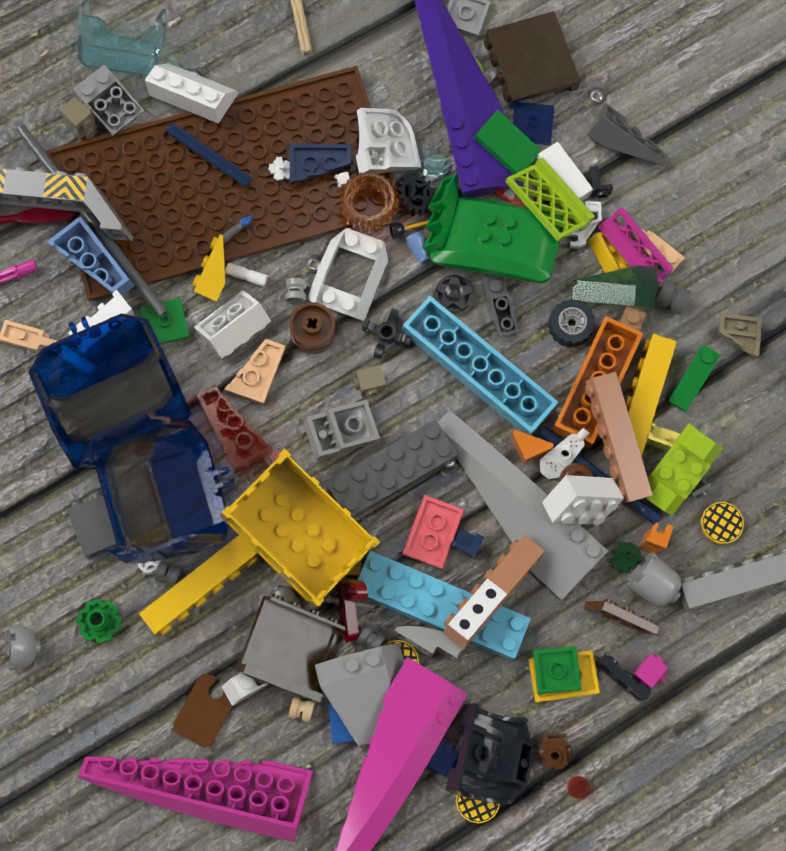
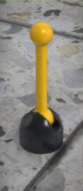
(397, 229)

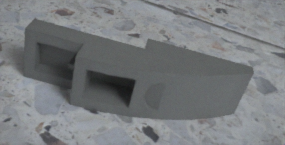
(499, 304)

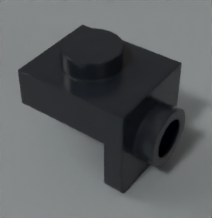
(593, 178)

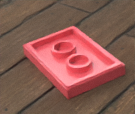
(433, 532)

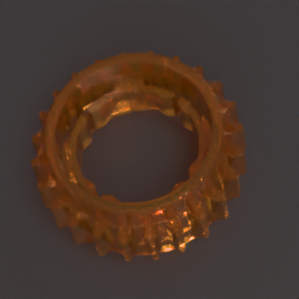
(364, 181)

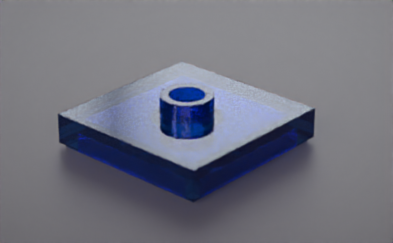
(534, 121)

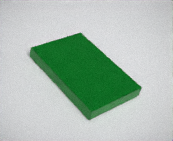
(507, 143)

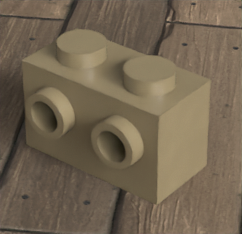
(79, 119)

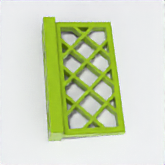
(558, 193)

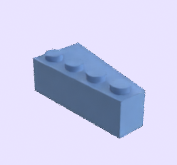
(88, 253)

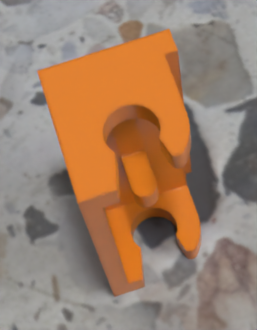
(656, 541)

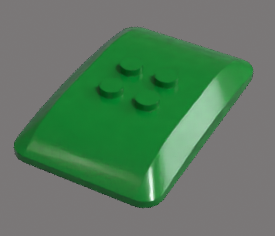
(499, 241)

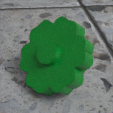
(99, 621)

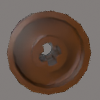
(301, 332)

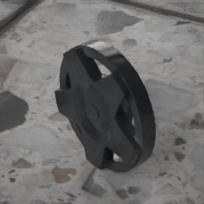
(454, 293)

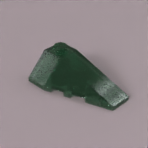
(622, 287)

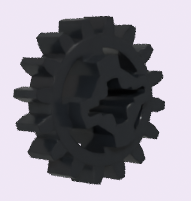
(406, 188)

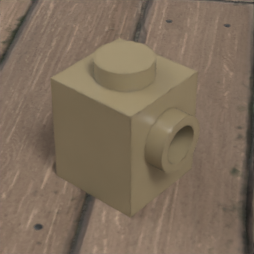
(370, 381)

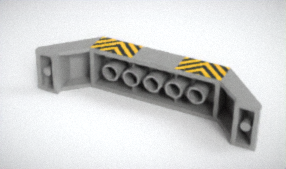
(60, 193)

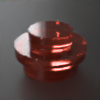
(578, 787)

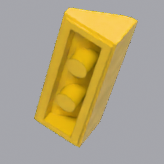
(606, 253)

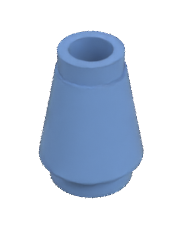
(415, 243)

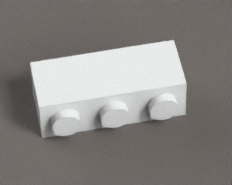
(567, 170)

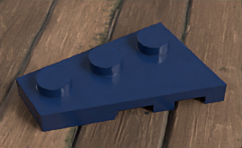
(317, 159)

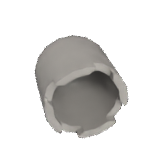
(655, 581)

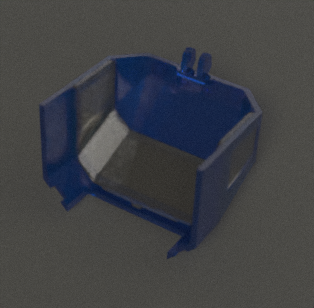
(104, 380)
(159, 488)

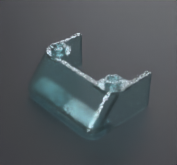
(116, 51)

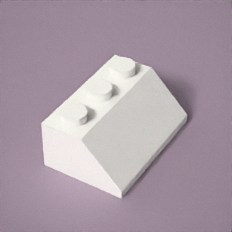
(233, 324)

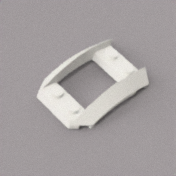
(340, 300)

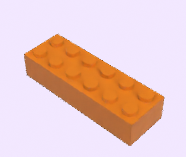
(608, 353)

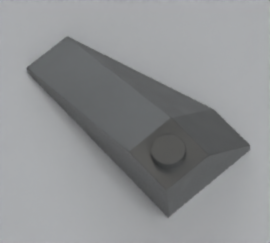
(615, 134)

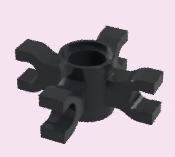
(401, 339)

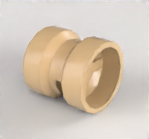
(301, 709)

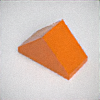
(529, 446)

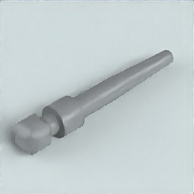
(328, 599)

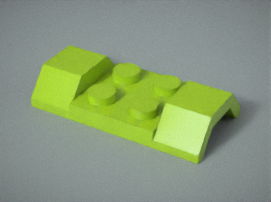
(682, 468)

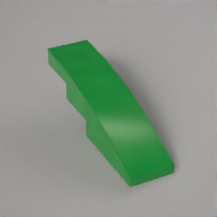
(443, 209)

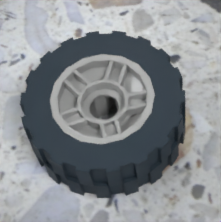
(575, 312)

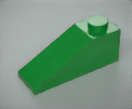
(694, 377)

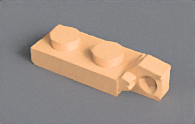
(667, 251)
(24, 336)

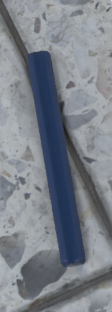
(209, 155)

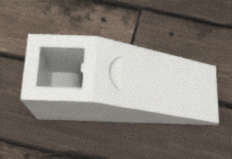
(242, 687)

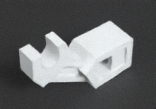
(595, 208)

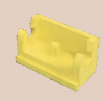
(661, 437)

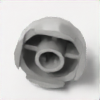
(20, 646)

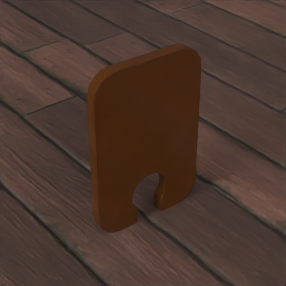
(202, 715)

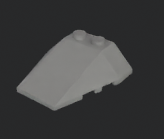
(358, 686)

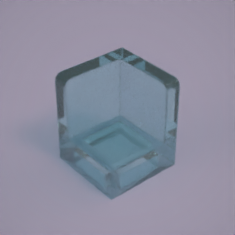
(433, 164)

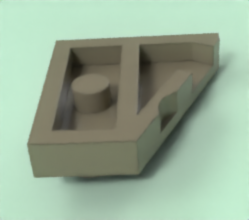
(742, 332)

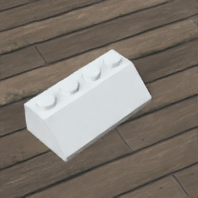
(189, 91)

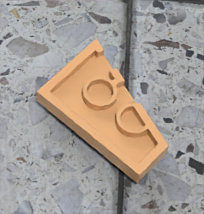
(258, 374)

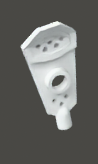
(556, 457)

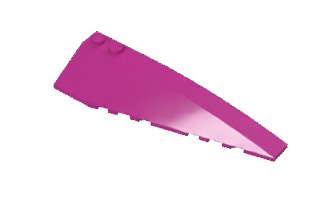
(407, 734)

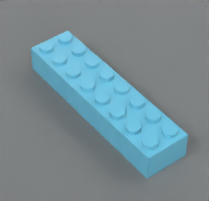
(479, 366)
(433, 601)

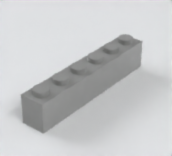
(733, 581)

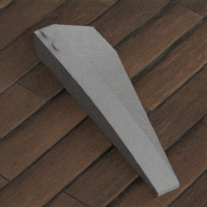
(520, 511)

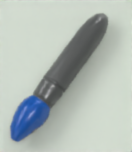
(244, 222)

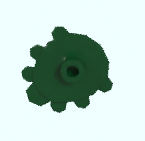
(625, 556)

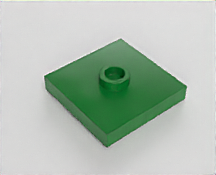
(169, 327)
(556, 670)

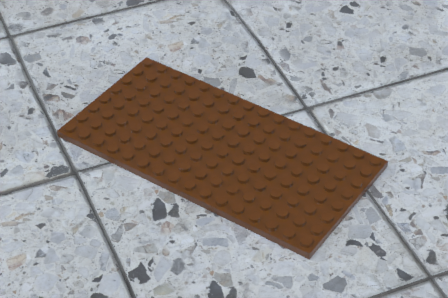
(182, 201)

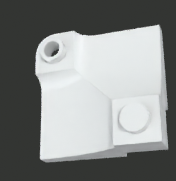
(385, 142)

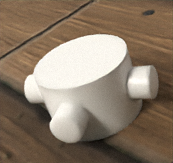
(342, 179)

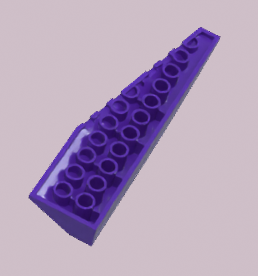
(464, 100)

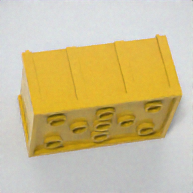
(299, 529)

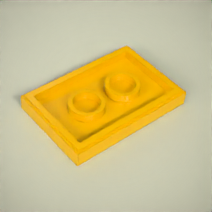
(588, 679)

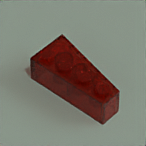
(237, 439)

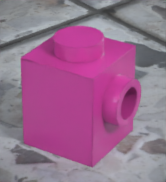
(651, 671)

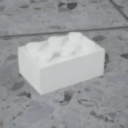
(582, 500)

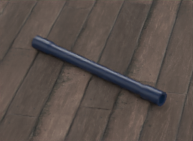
(644, 510)

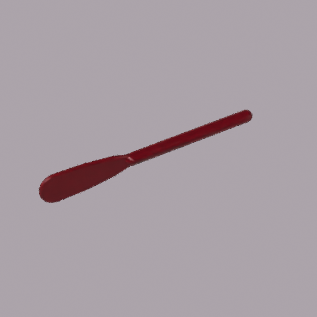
(38, 215)

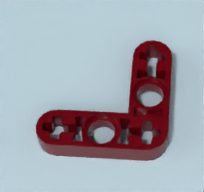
(349, 593)

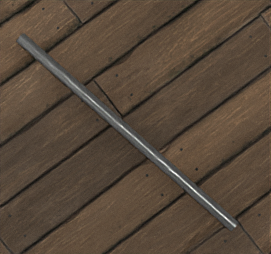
(93, 222)

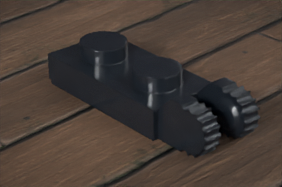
(623, 678)

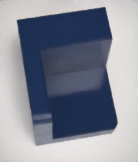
(467, 543)

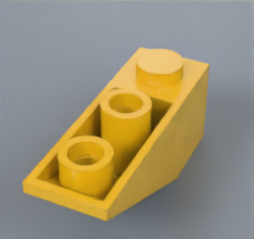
(213, 276)

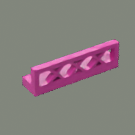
(631, 250)

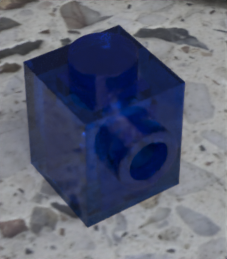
(443, 758)

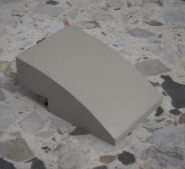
(341, 429)
(428, 640)

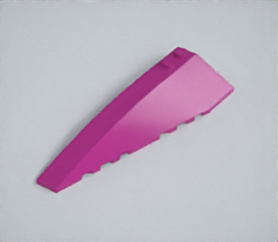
(234, 794)

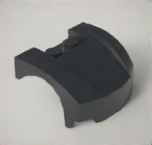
(492, 757)

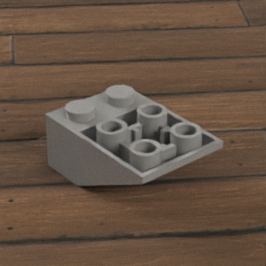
(108, 100)

